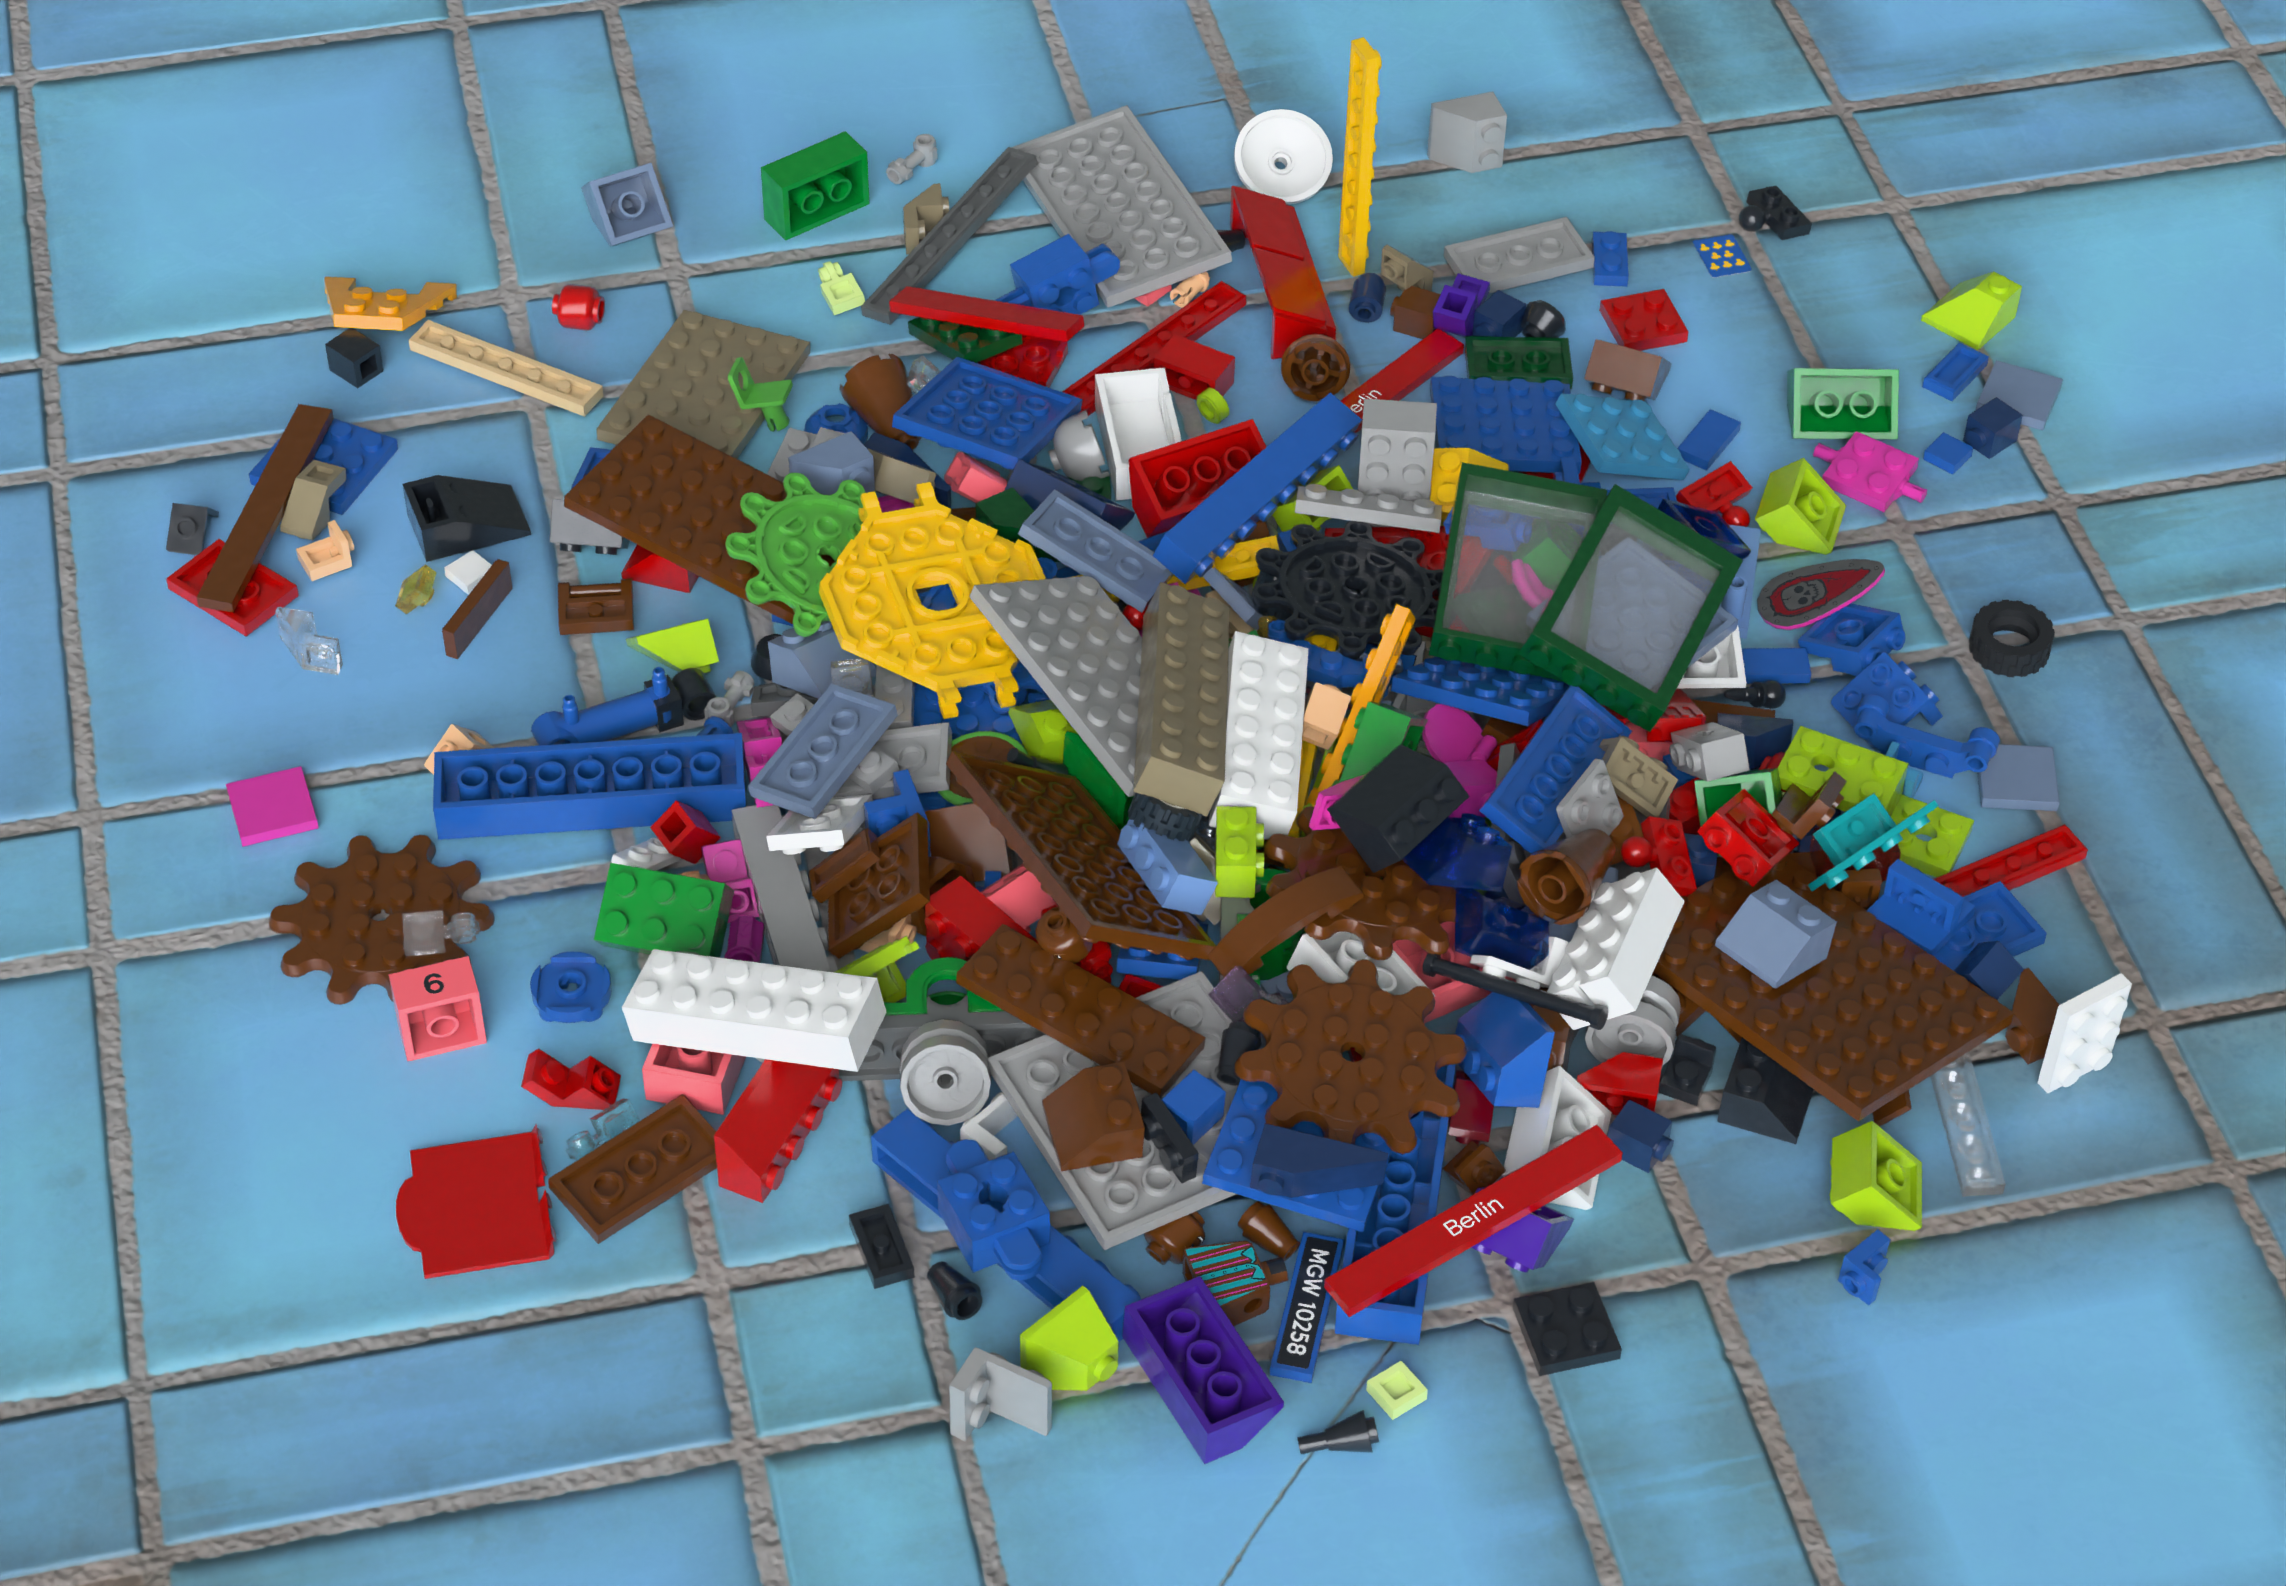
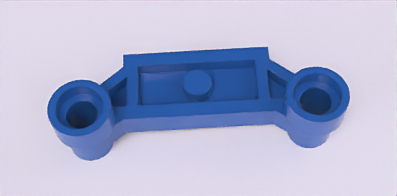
(1325, 665)
(1921, 748)

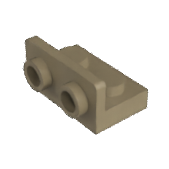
(1636, 777)

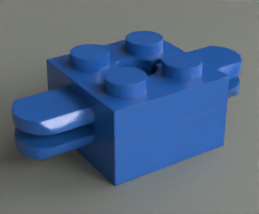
(1061, 276)
(993, 1211)

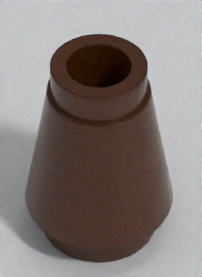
(1268, 1230)

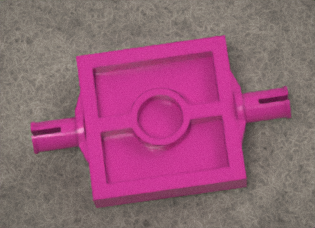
(1870, 471)

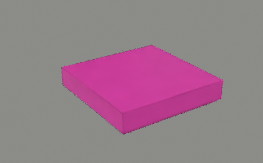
(272, 806)

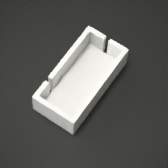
(1133, 419)
(1618, 944)

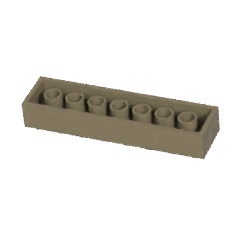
(1182, 699)

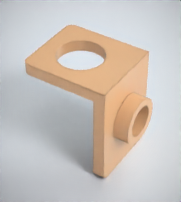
(457, 739)

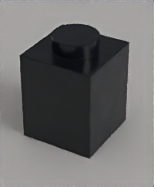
(354, 357)

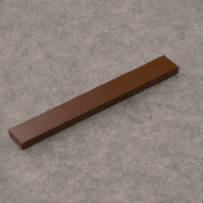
(264, 509)

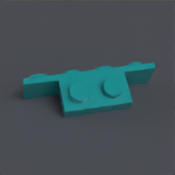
(1860, 831)

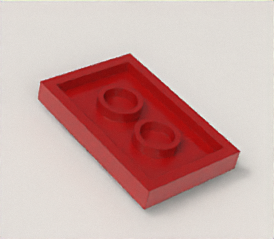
(258, 603)

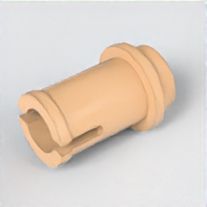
(1190, 288)

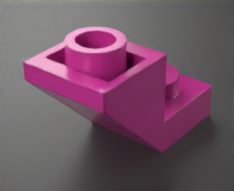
(726, 864)

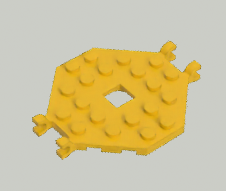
(880, 614)

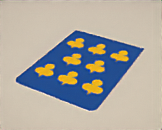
(1722, 255)

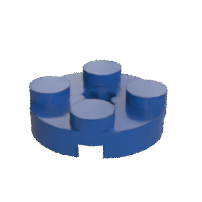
(571, 1006)

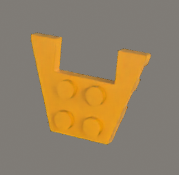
(379, 310)

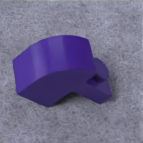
(1458, 304)

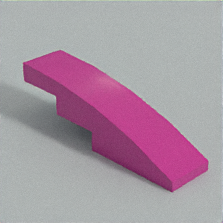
(759, 745)

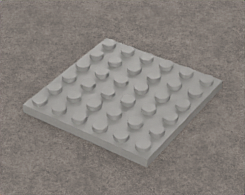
(1131, 1194)

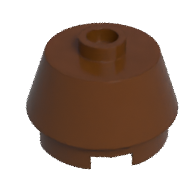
(1315, 367)

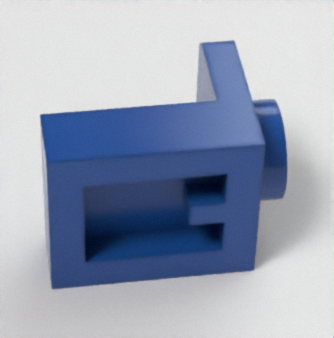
(1863, 1265)

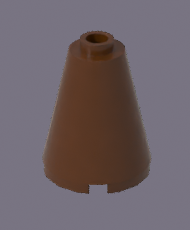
(877, 392)
(1566, 875)

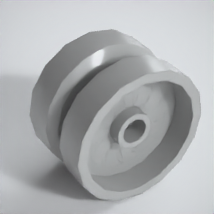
(1644, 1031)
(945, 1072)

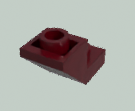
(1474, 1115)

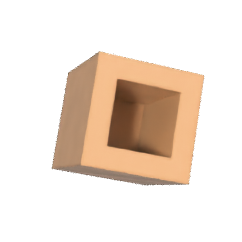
(1324, 714)

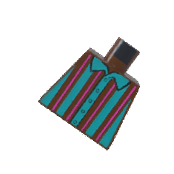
(1235, 1277)

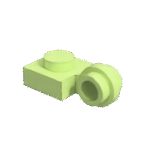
(839, 290)

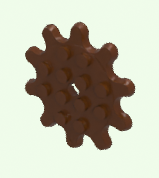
(340, 906)
(1391, 908)
(1346, 1096)

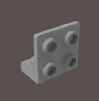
(1590, 803)
(995, 1385)

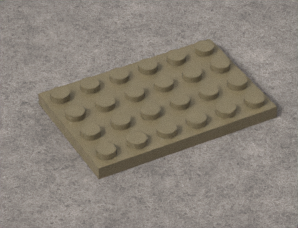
(689, 382)

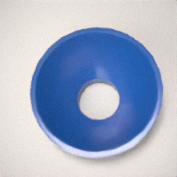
(851, 422)

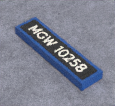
(1306, 1308)

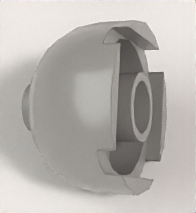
(1077, 449)

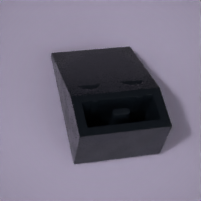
(462, 514)

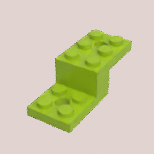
(1885, 776)

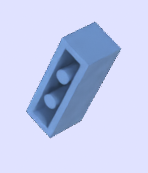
(1168, 868)

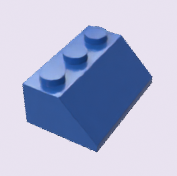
(1506, 1050)

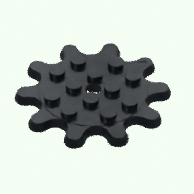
(1318, 578)

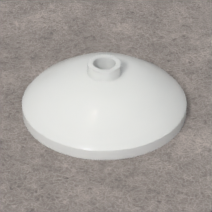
(1288, 139)

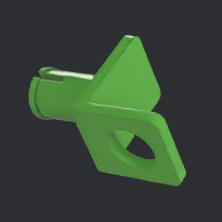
(767, 395)

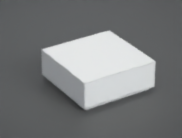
(467, 571)

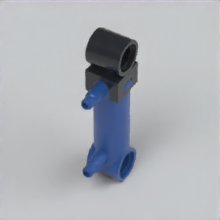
(658, 705)

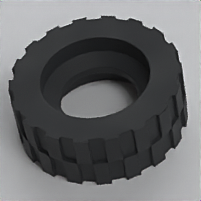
(2009, 659)

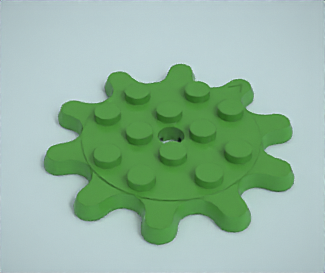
(790, 542)

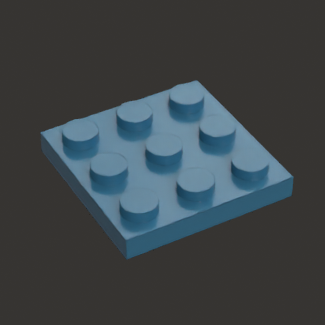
(1622, 436)

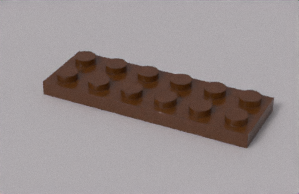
(1080, 1010)

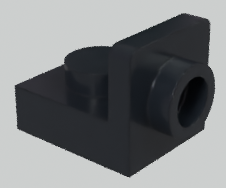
(1688, 1070)

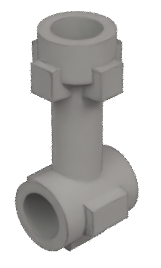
(924, 155)
(738, 687)

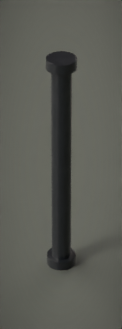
(1595, 1015)

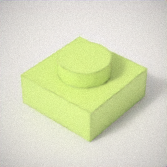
(1396, 1390)

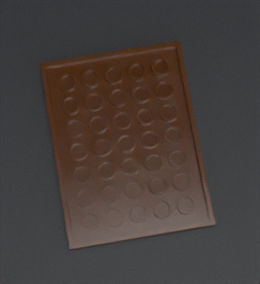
(1848, 1027)

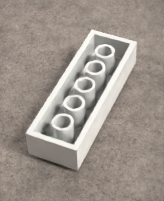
(1264, 730)
(755, 1009)

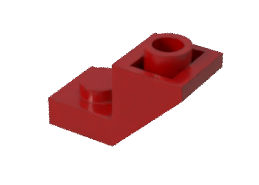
(581, 1086)

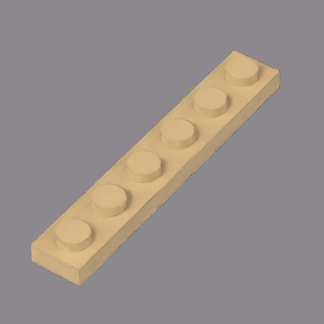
(506, 368)

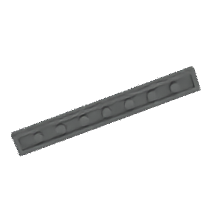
(951, 231)

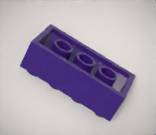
(1200, 1368)

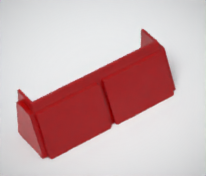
(1284, 267)

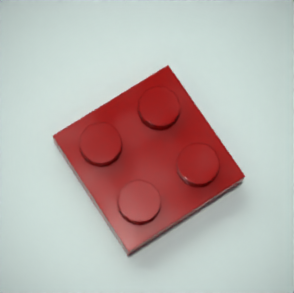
(1644, 320)

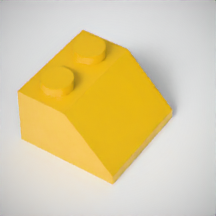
(1446, 472)

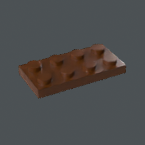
(637, 1169)

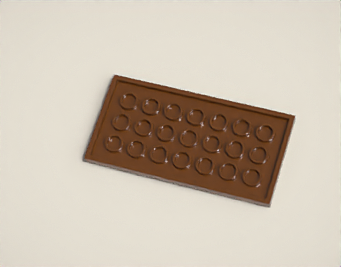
(678, 503)
(1076, 856)

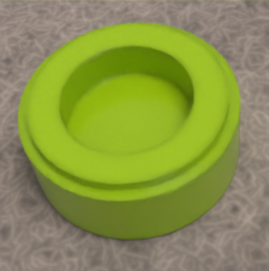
(1212, 405)

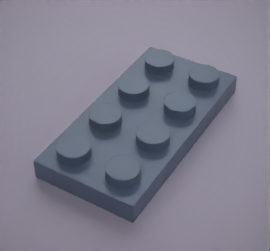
(1095, 550)
(823, 751)

